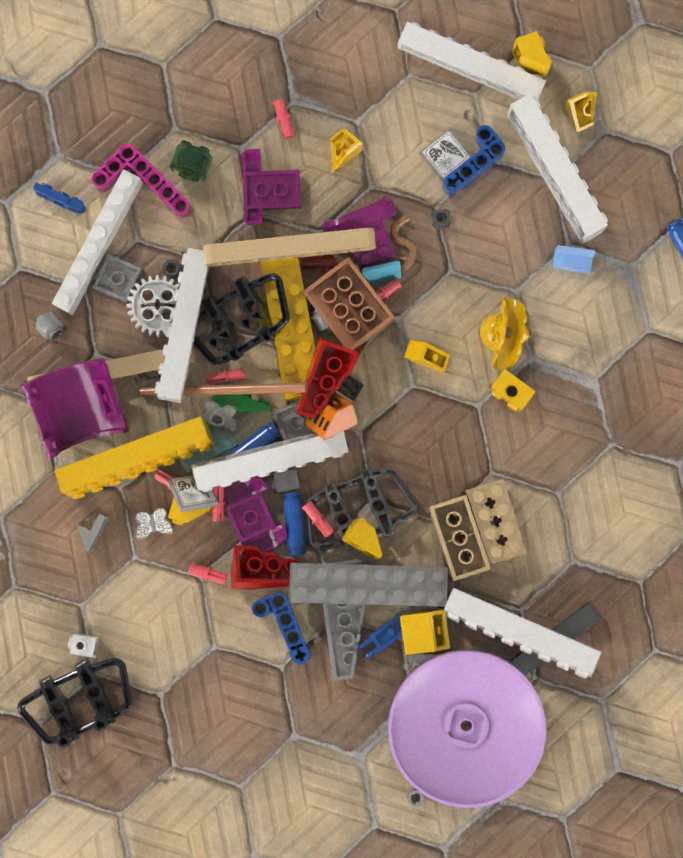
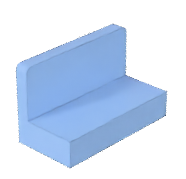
(573, 259)

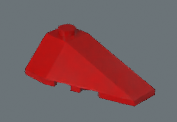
(327, 371)
(258, 569)

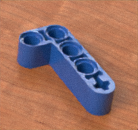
(471, 164)
(285, 628)

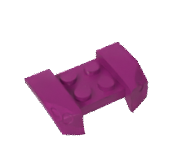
(251, 516)

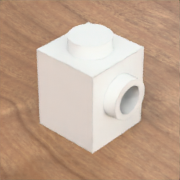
(83, 645)

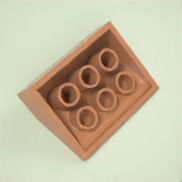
(349, 305)

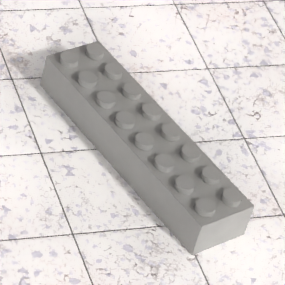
(368, 584)

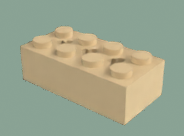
(501, 510)
(470, 544)

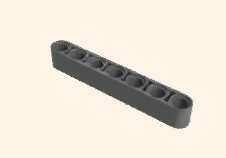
(570, 627)

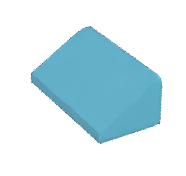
(382, 272)

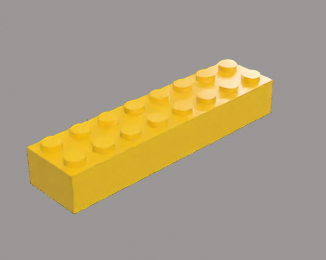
(295, 340)
(135, 458)

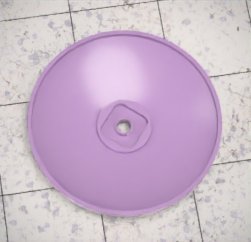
(476, 763)

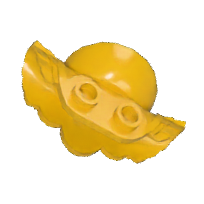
(493, 333)

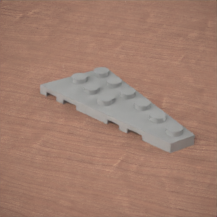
(343, 631)

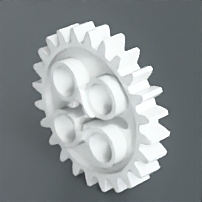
(157, 289)

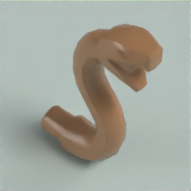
(396, 225)

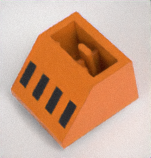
(333, 418)

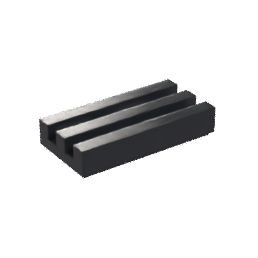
(356, 391)

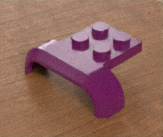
(267, 188)
(368, 217)

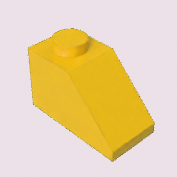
(427, 355)
(188, 516)
(363, 538)

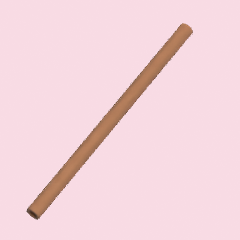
(234, 389)

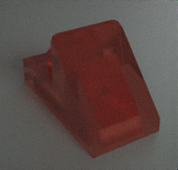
(315, 262)

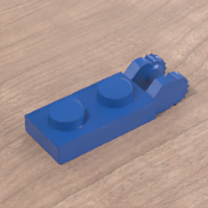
(61, 199)
(384, 636)

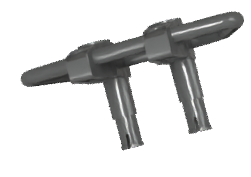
(373, 494)

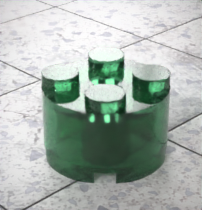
(191, 161)

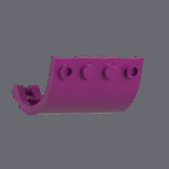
(75, 405)

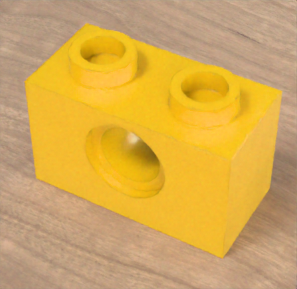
(523, 391)

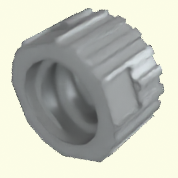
(412, 803)

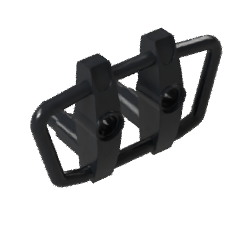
(257, 321)
(64, 718)

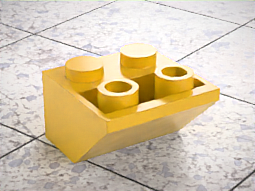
(530, 54)
(425, 632)

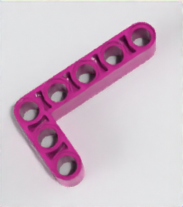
(146, 176)

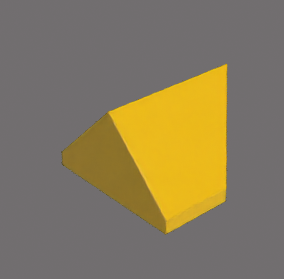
(581, 110)
(344, 148)

